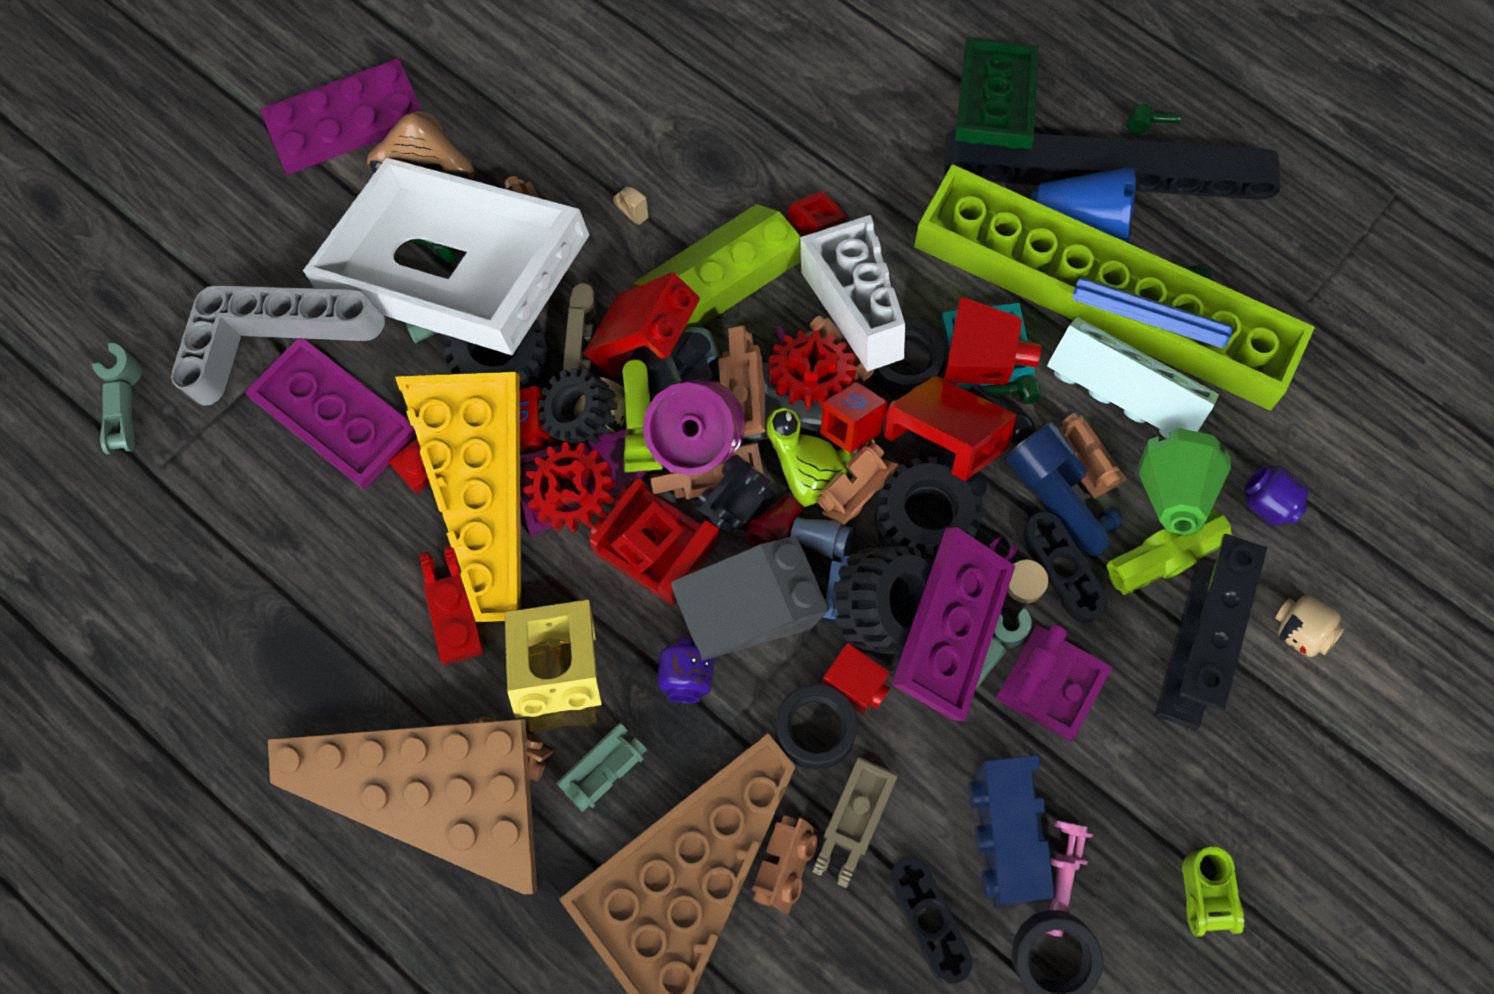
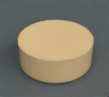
(1028, 581)

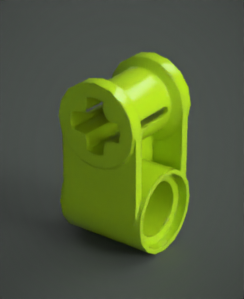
(1213, 895)

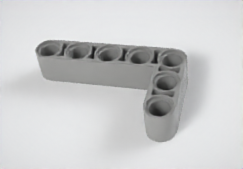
(228, 312)

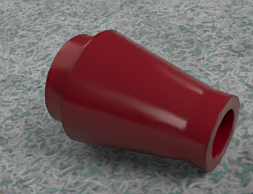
(774, 522)

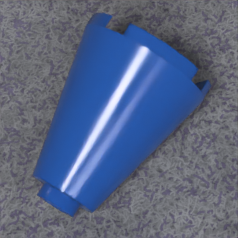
(1096, 199)

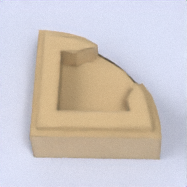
(632, 204)

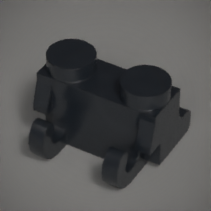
(735, 496)

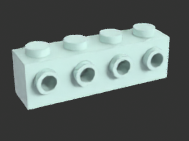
(1130, 379)

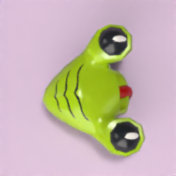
(805, 459)

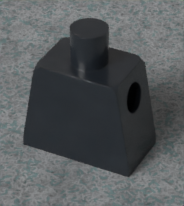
(684, 363)

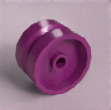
(672, 436)

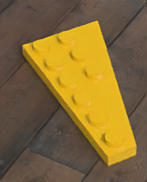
(473, 464)

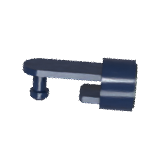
(1050, 468)

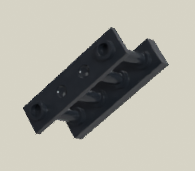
(1211, 633)

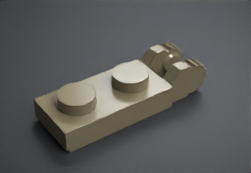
(579, 327)
(856, 816)

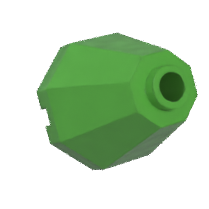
(1184, 478)

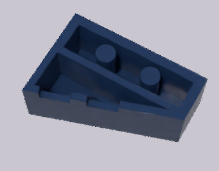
(1011, 832)

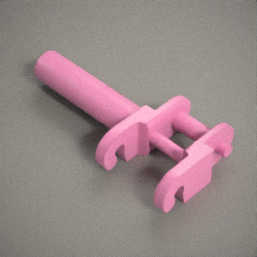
(1066, 866)

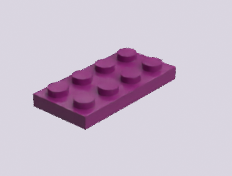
(339, 116)
(332, 412)
(954, 625)

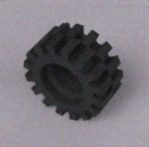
(563, 396)

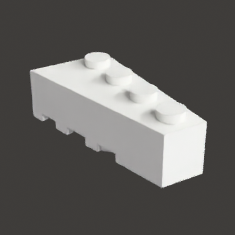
(855, 289)

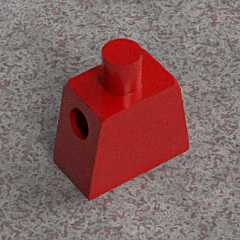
(987, 345)

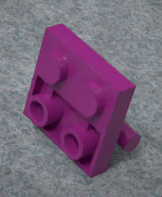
(1054, 682)

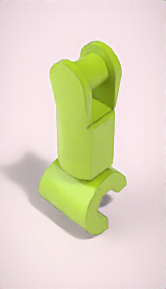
(637, 400)

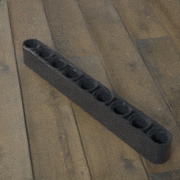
(1159, 165)

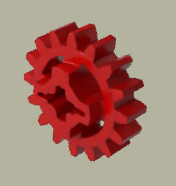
(792, 362)
(560, 500)

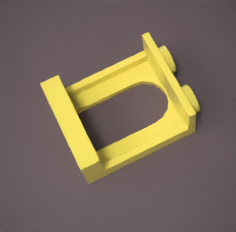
(571, 690)

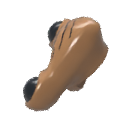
(422, 142)

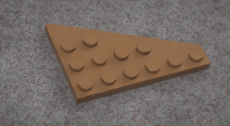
(433, 787)
(672, 888)

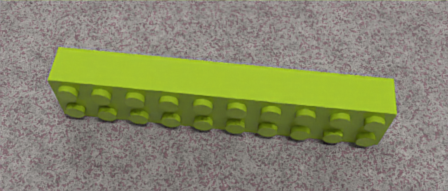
(1047, 252)

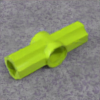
(1166, 555)

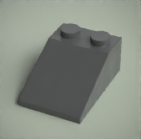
(750, 598)

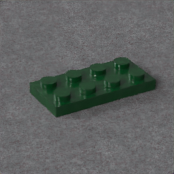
(998, 93)

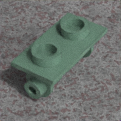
(601, 767)

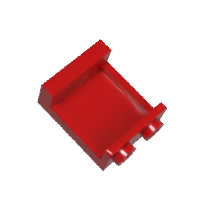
(639, 317)
(954, 420)
(680, 559)

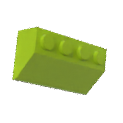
(733, 261)

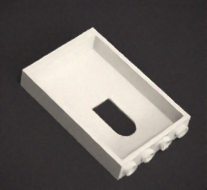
(511, 265)

